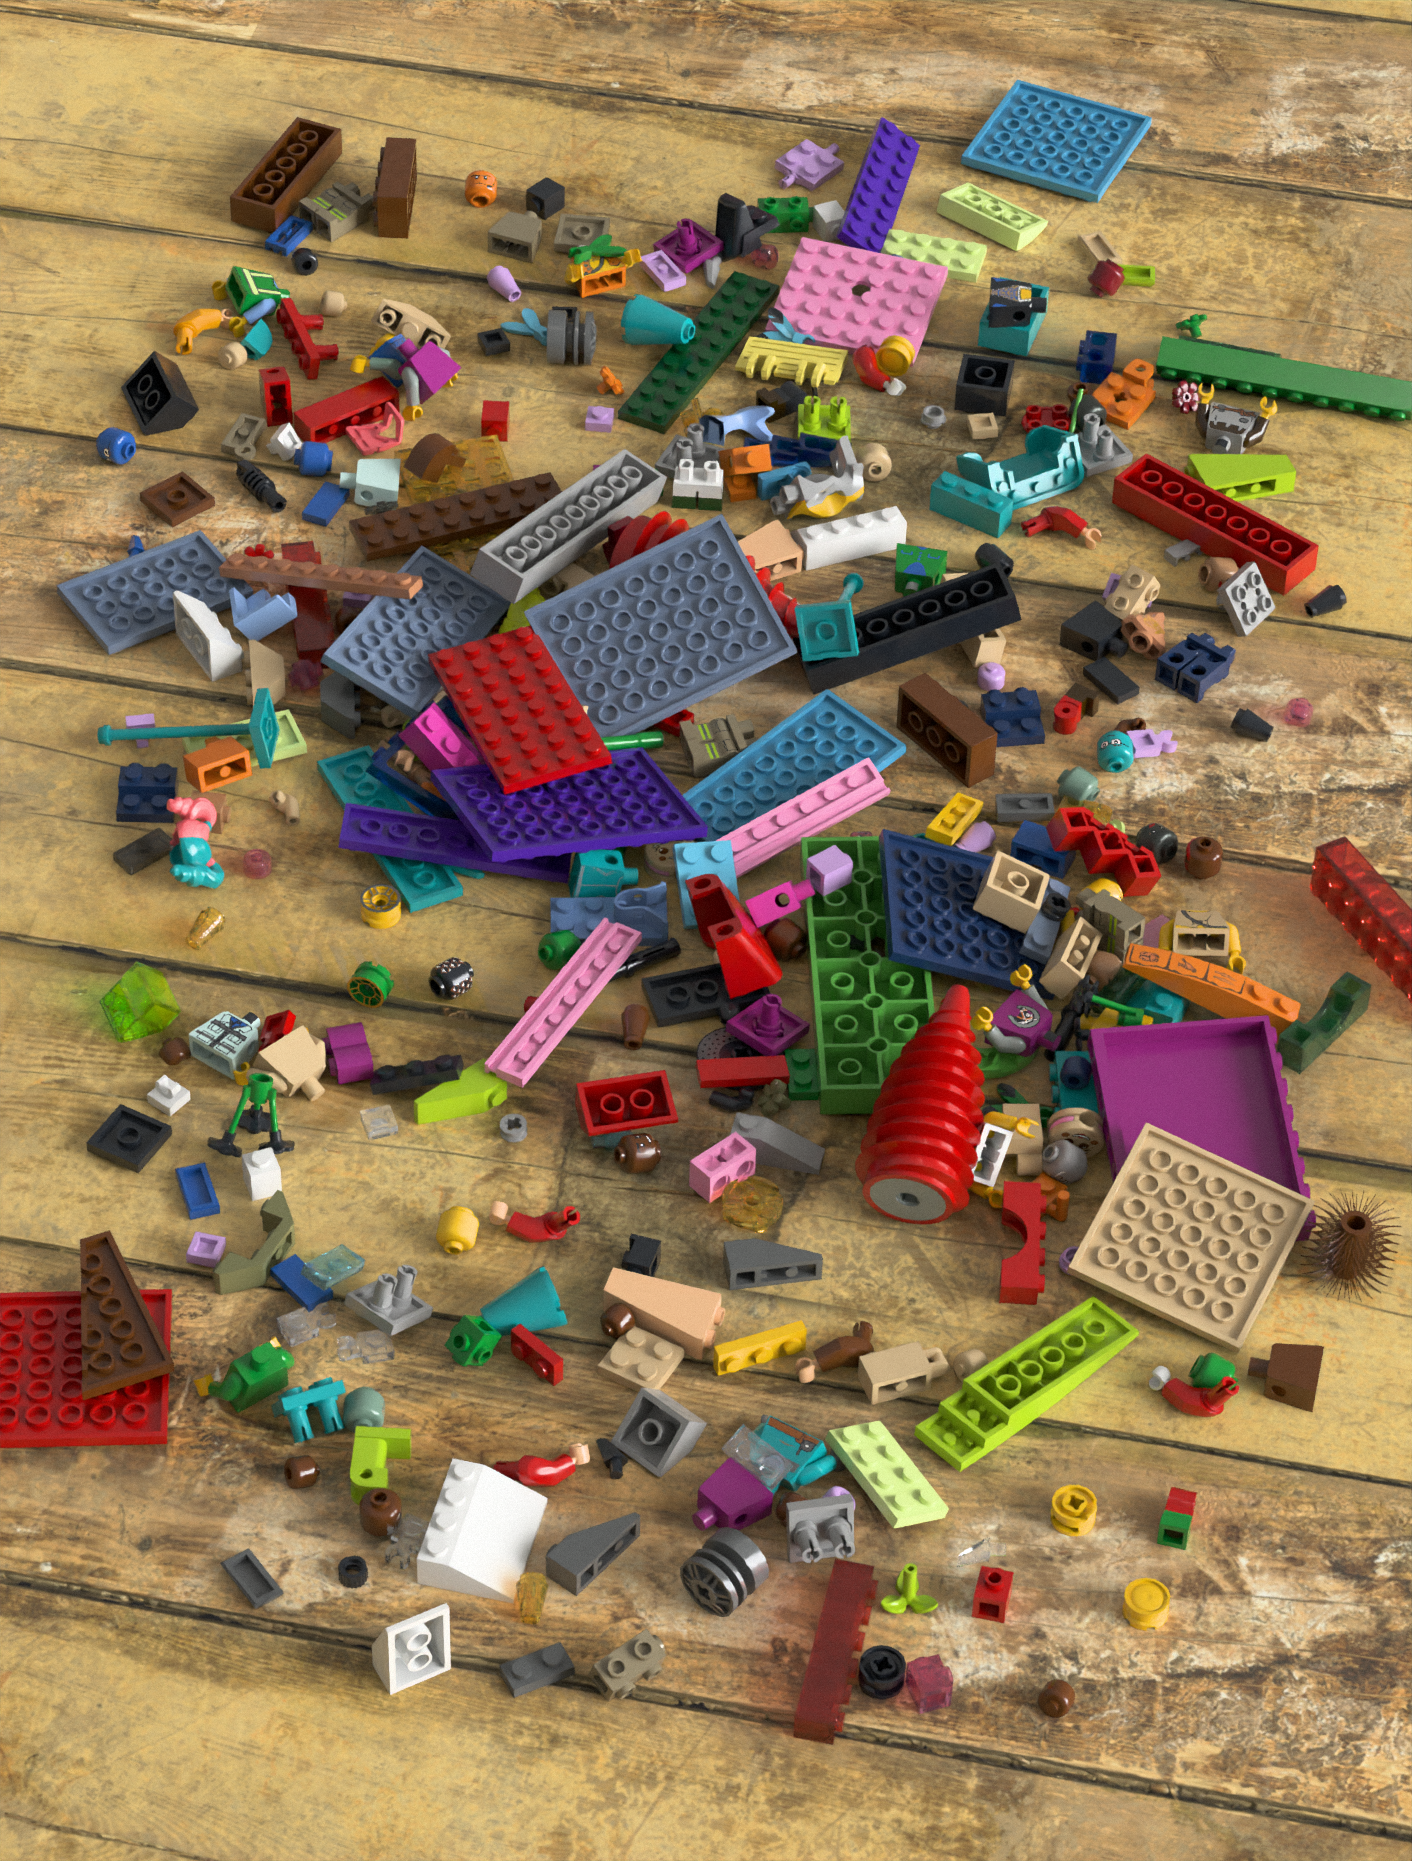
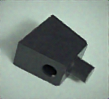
(1093, 633)

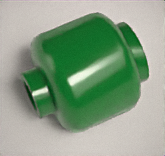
(558, 948)
(1210, 1370)

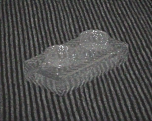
(757, 1457)

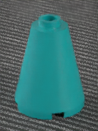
(654, 323)
(528, 1303)

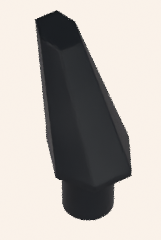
(612, 1458)

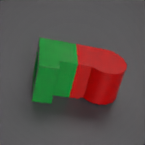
(1177, 1517)

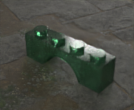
(1344, 1004)

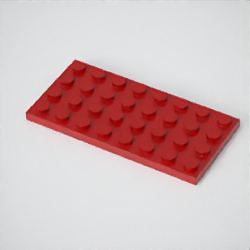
(519, 709)

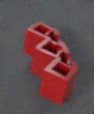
(1104, 850)

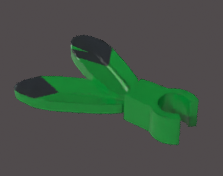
(1012, 1096)

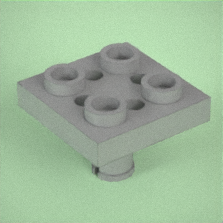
(1241, 601)

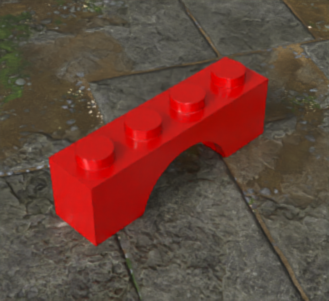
(1020, 1273)

